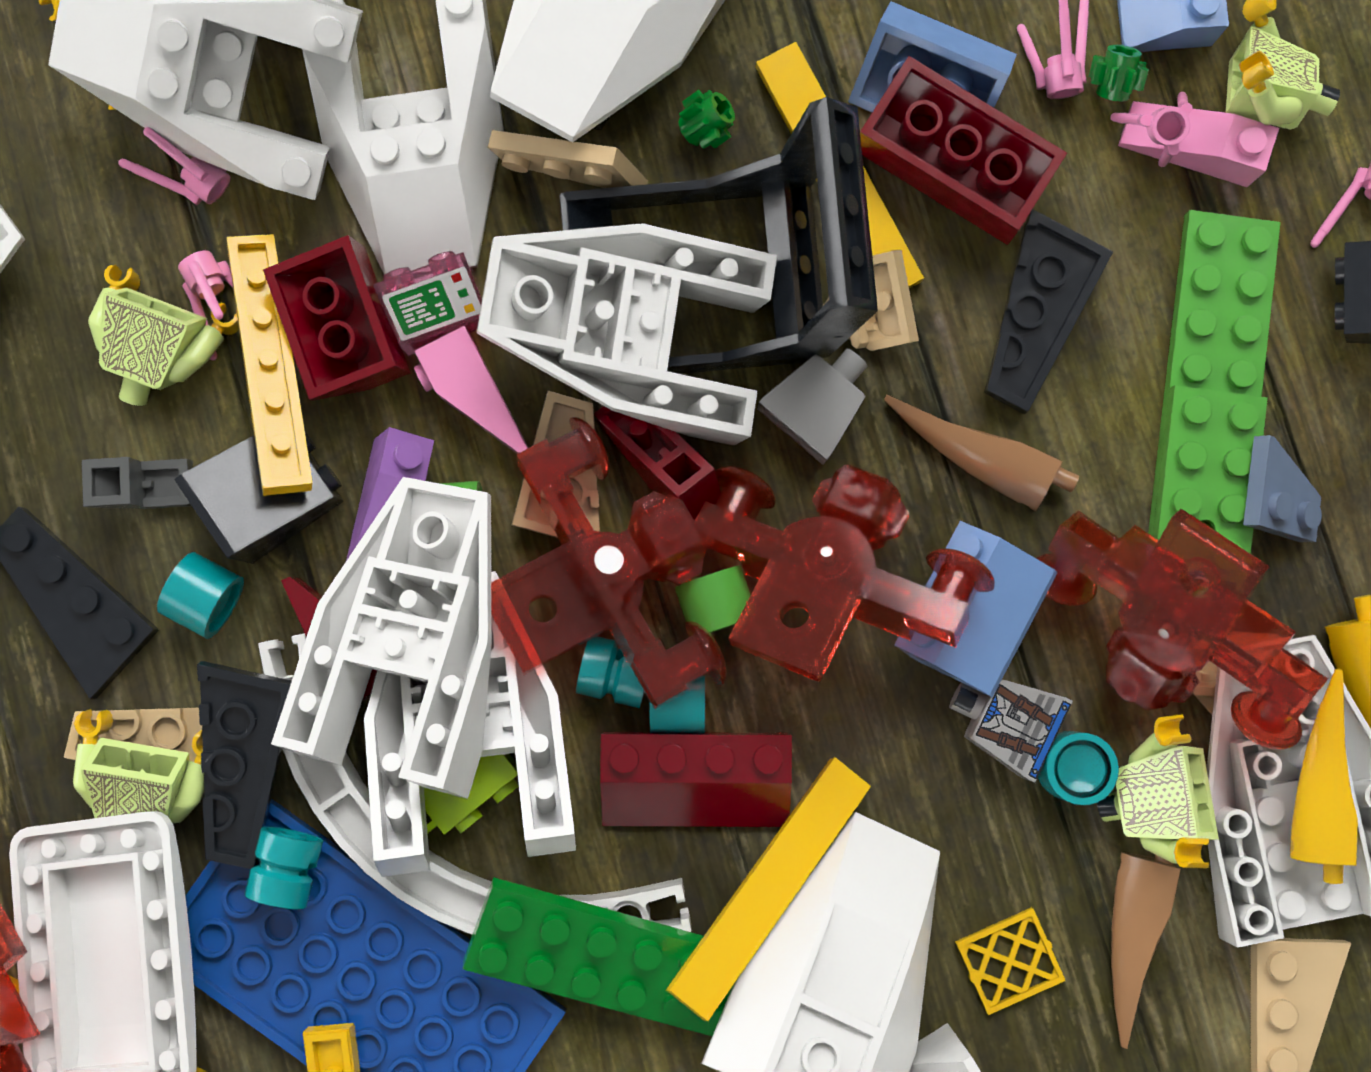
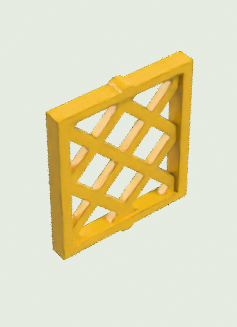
(1023, 992)

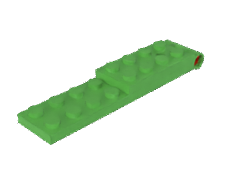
(1215, 372)

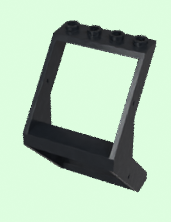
(820, 148)

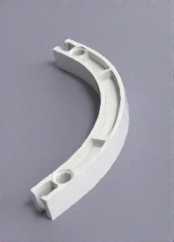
(445, 890)

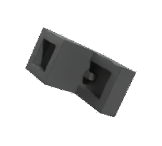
(133, 483)

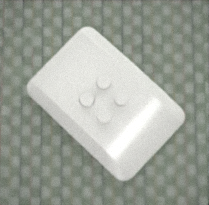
(104, 945)

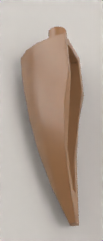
(999, 462)
(1140, 913)

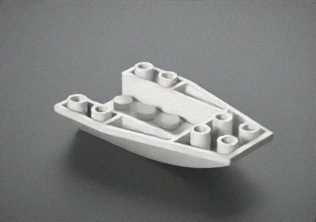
(841, 965)

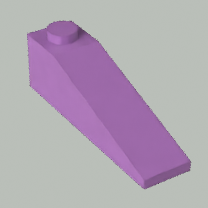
(392, 457)

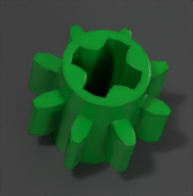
(1118, 73)
(706, 119)

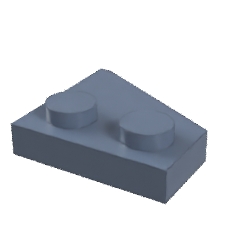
(1280, 495)

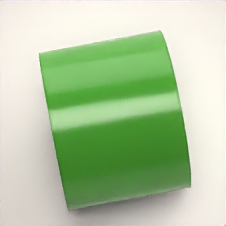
(715, 598)

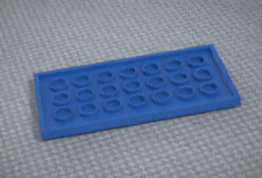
(361, 962)

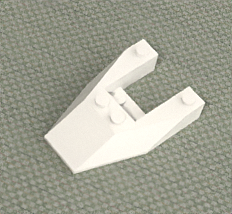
(188, 70)
(421, 158)
(603, 315)
(410, 607)
(518, 719)

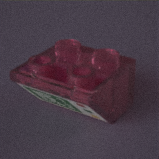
(431, 300)

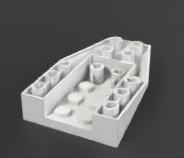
(589, 58)
(1254, 802)

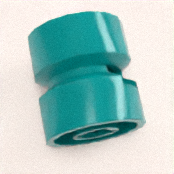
(608, 671)
(283, 869)

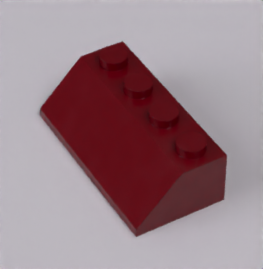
(959, 150)
(695, 779)

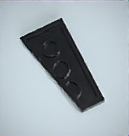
(1045, 298)
(77, 608)
(237, 759)

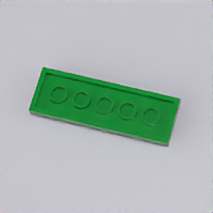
(584, 953)

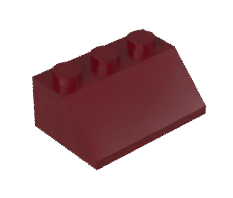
(335, 320)

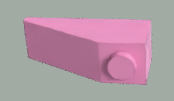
(1216, 144)
(463, 381)

